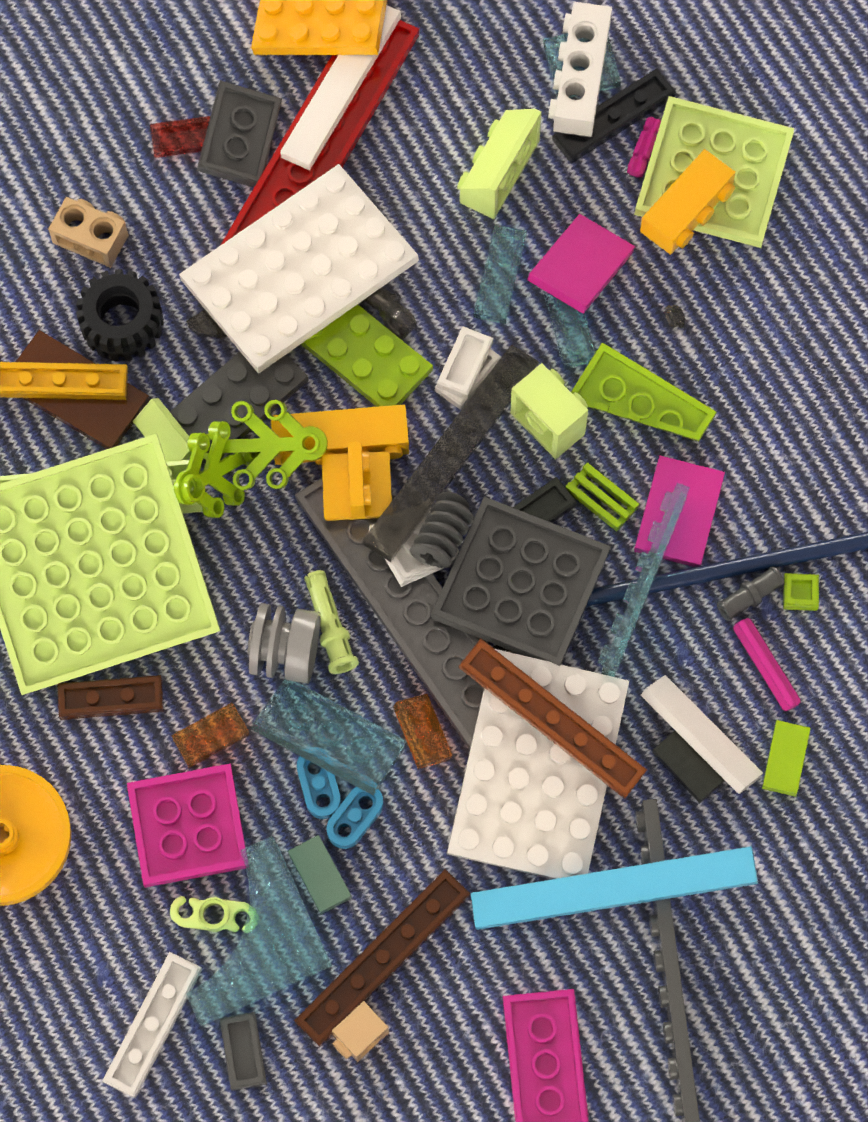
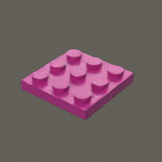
(187, 825)

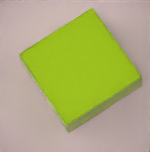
(801, 592)

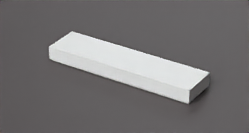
(702, 734)
(152, 1025)

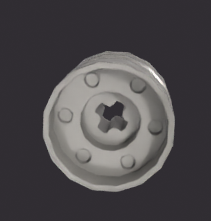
(284, 643)

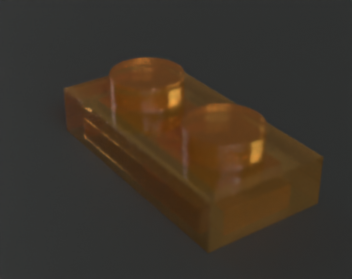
(422, 731)
(210, 735)

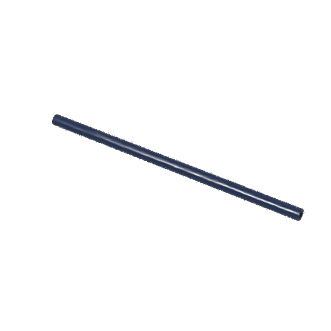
(737, 567)

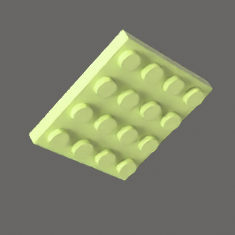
(743, 143)

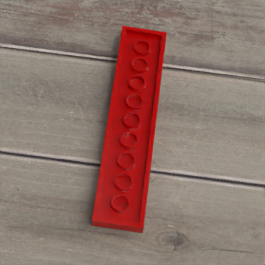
(283, 178)

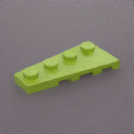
(634, 393)

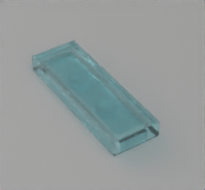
(500, 274)

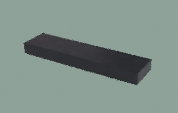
(618, 114)

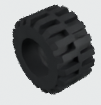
(115, 291)

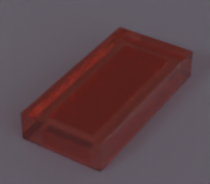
(178, 136)

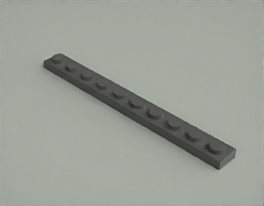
(667, 962)

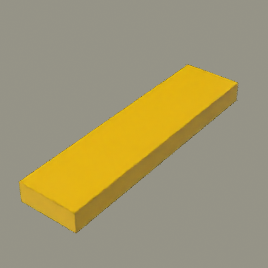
(63, 380)

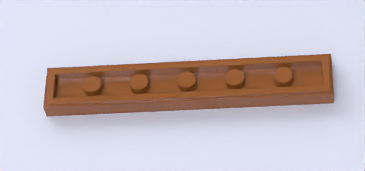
(552, 718)

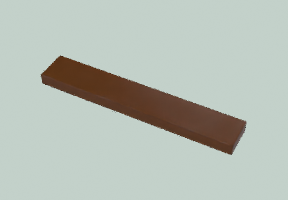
(382, 957)

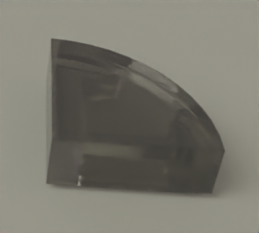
(205, 325)

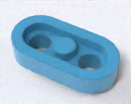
(317, 786)
(354, 817)

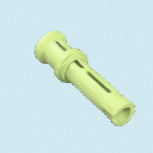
(333, 636)

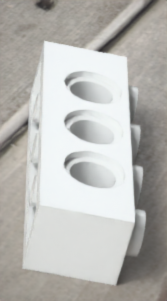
(578, 115)

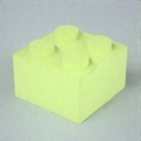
(549, 410)

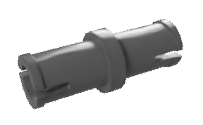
(750, 593)

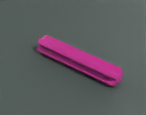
(767, 664)

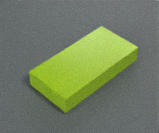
(786, 758)

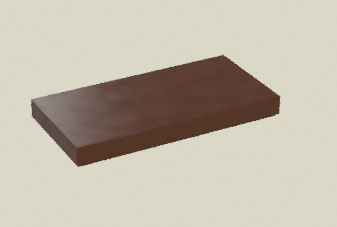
(97, 419)

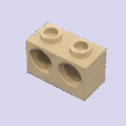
(84, 237)

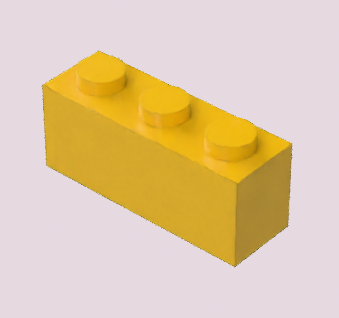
(688, 202)

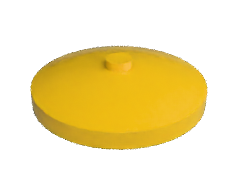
(32, 834)

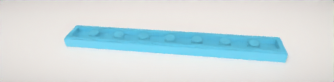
(614, 888)

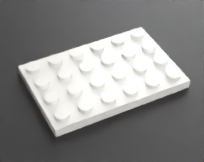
(298, 268)
(522, 794)

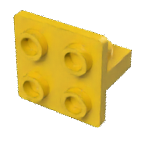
(356, 484)

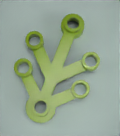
(271, 444)
(191, 483)

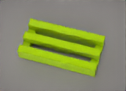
(610, 487)

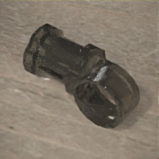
(394, 315)

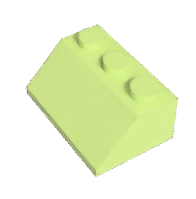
(500, 161)

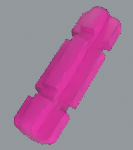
(644, 148)

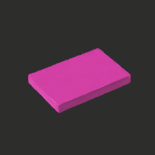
(581, 263)
(695, 521)

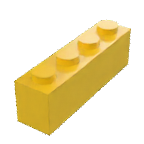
(376, 427)

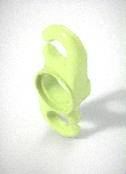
(197, 920)

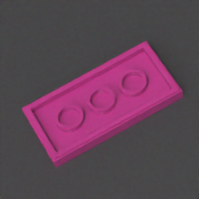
(545, 1057)

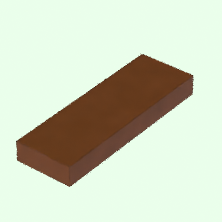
(110, 697)

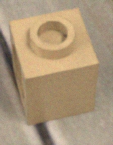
(359, 1032)

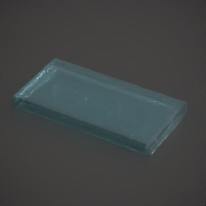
(329, 735)

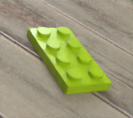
(369, 357)

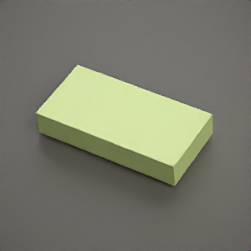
(158, 420)

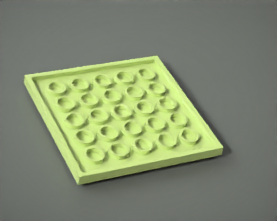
(97, 566)

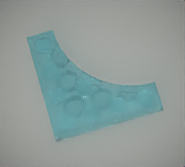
(276, 942)

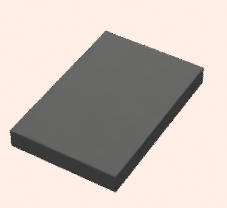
(239, 134)

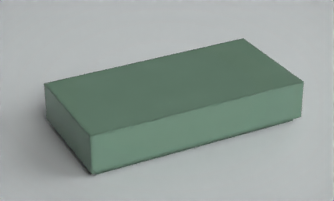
(319, 874)

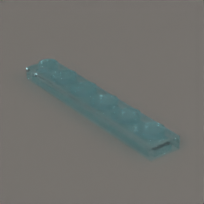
(648, 567)

